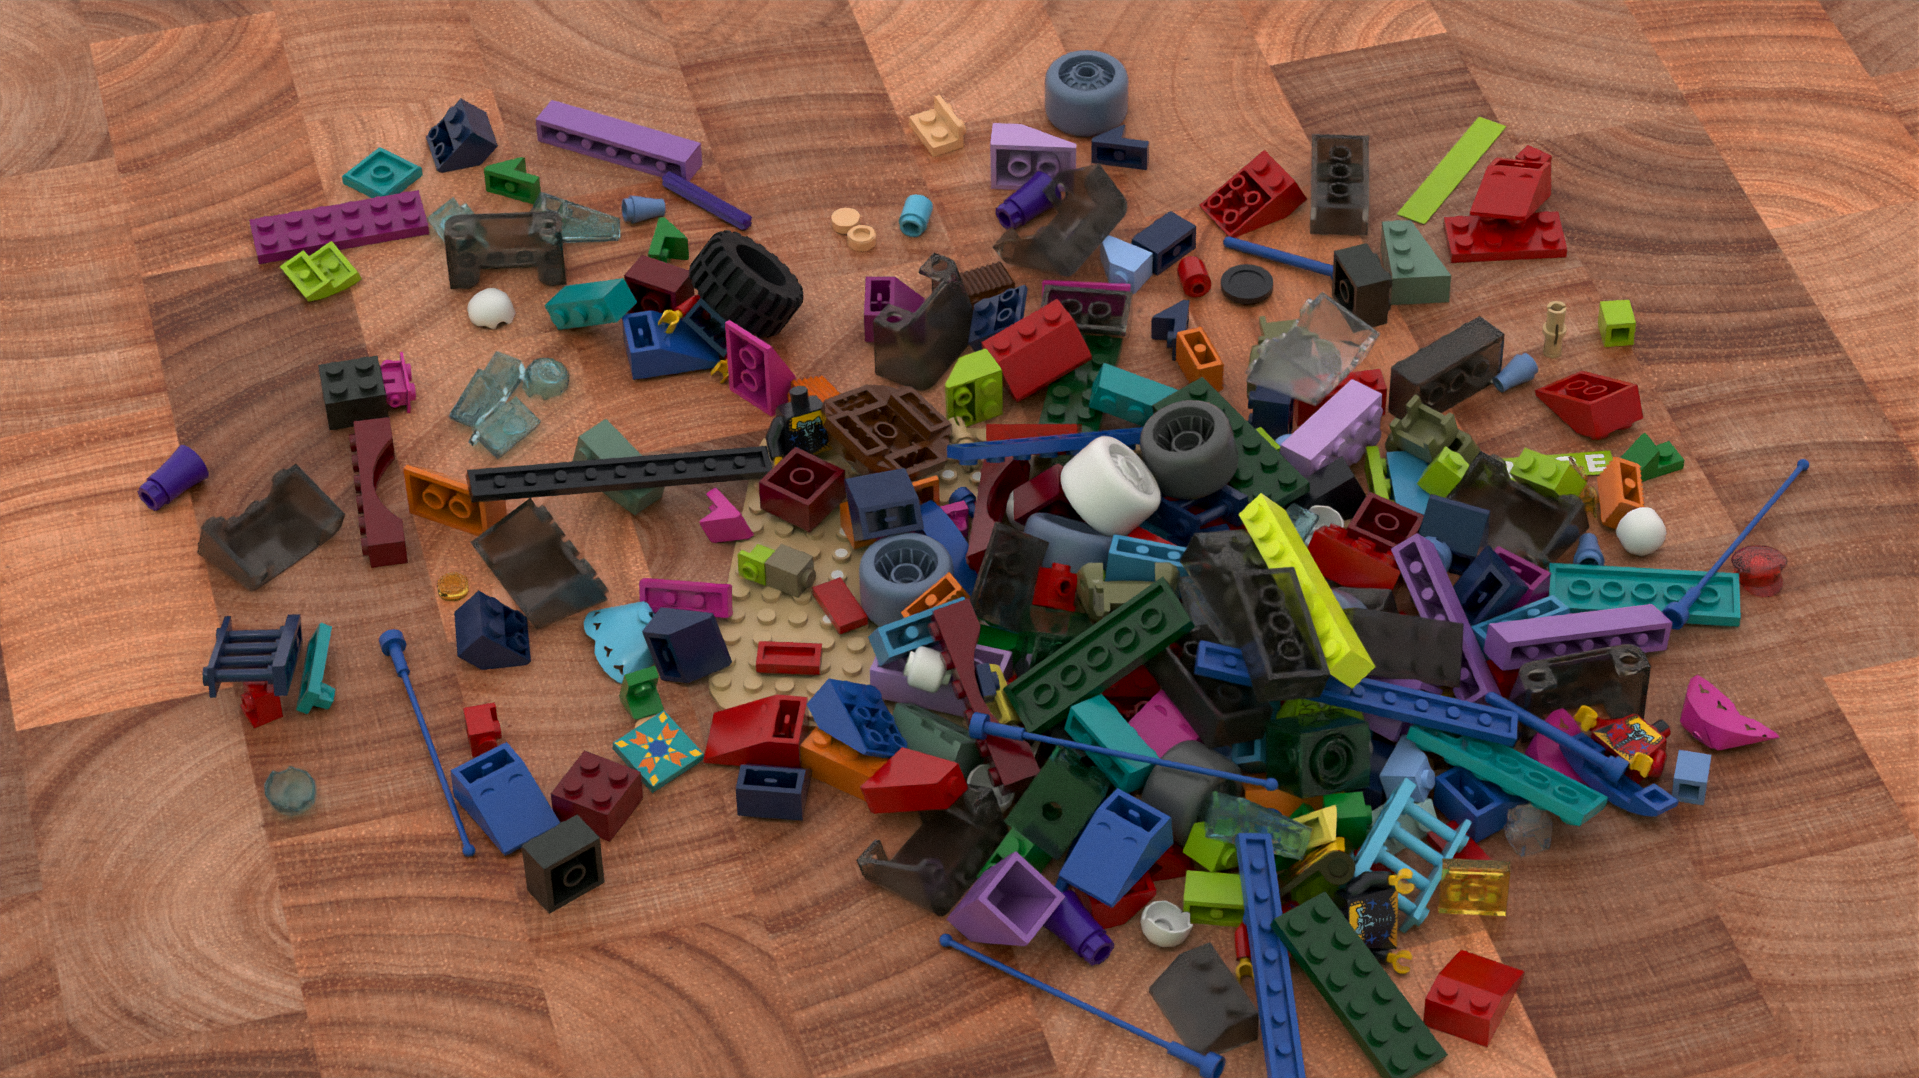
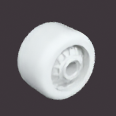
(1110, 487)

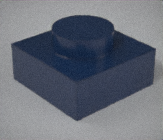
(987, 682)

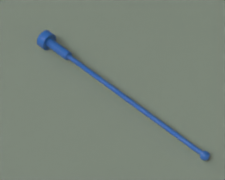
(1678, 611)
(393, 644)
(981, 727)
(1210, 1065)

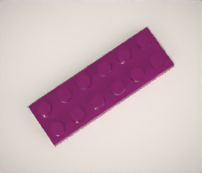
(344, 224)

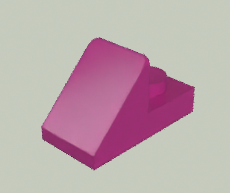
(724, 521)

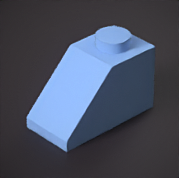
(1125, 263)
(1409, 763)

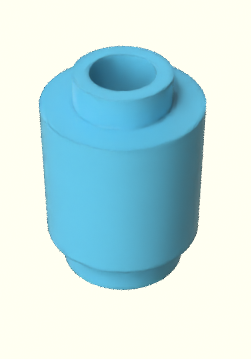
(915, 215)

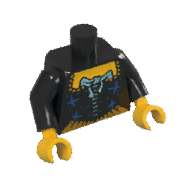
(797, 426)
(1372, 911)

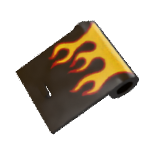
(1333, 860)

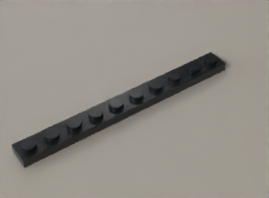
(617, 474)

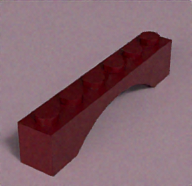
(994, 489)
(383, 529)
(958, 634)

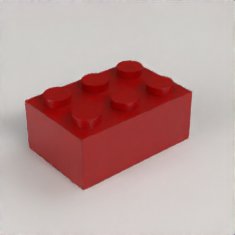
(1353, 561)

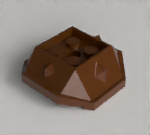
(887, 430)

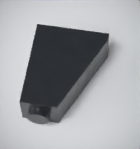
(1335, 488)

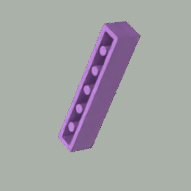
(617, 141)
(1438, 600)
(1527, 640)

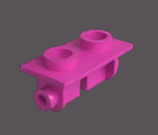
(396, 382)

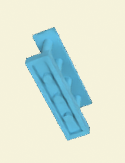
(1388, 827)

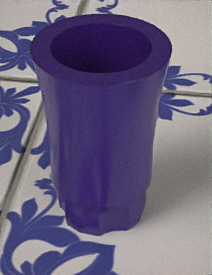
(1026, 202)
(173, 478)
(1079, 930)

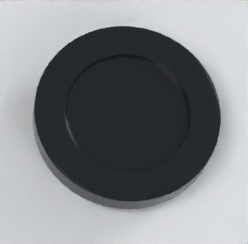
(1246, 284)

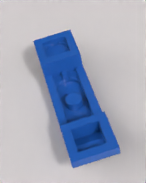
(942, 528)
(1627, 793)

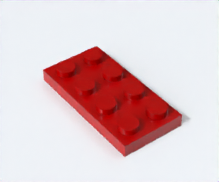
(1498, 240)

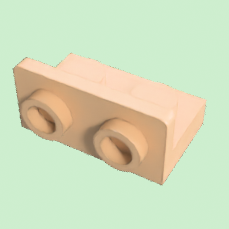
(939, 128)

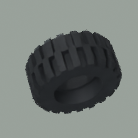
(746, 283)

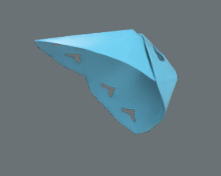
(621, 631)

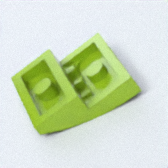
(321, 273)

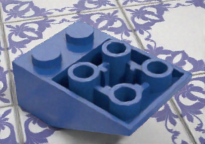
(657, 353)
(856, 717)
(503, 798)
(1482, 802)
(1117, 847)

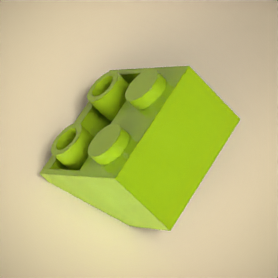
(974, 389)

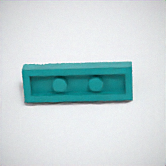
(312, 689)

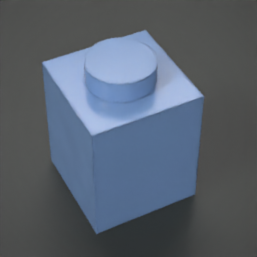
(1691, 777)

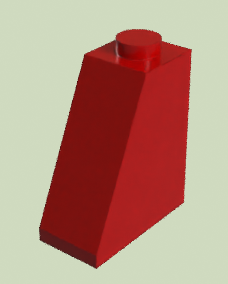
(914, 783)

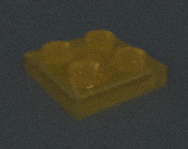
(1474, 887)

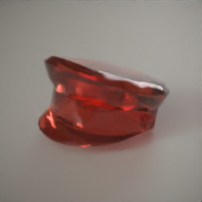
(1760, 569)

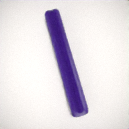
(706, 200)

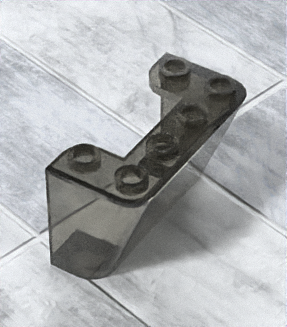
(1084, 220)
(505, 242)
(933, 337)
(1521, 518)
(272, 531)
(538, 566)
(1603, 676)
(942, 854)

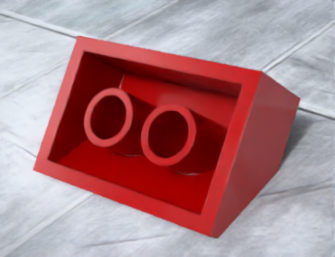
(1038, 350)

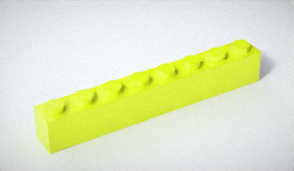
(1283, 547)

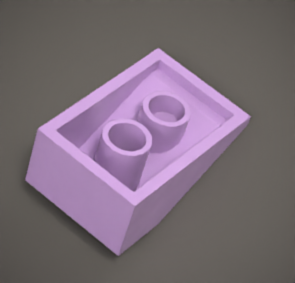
(1022, 151)

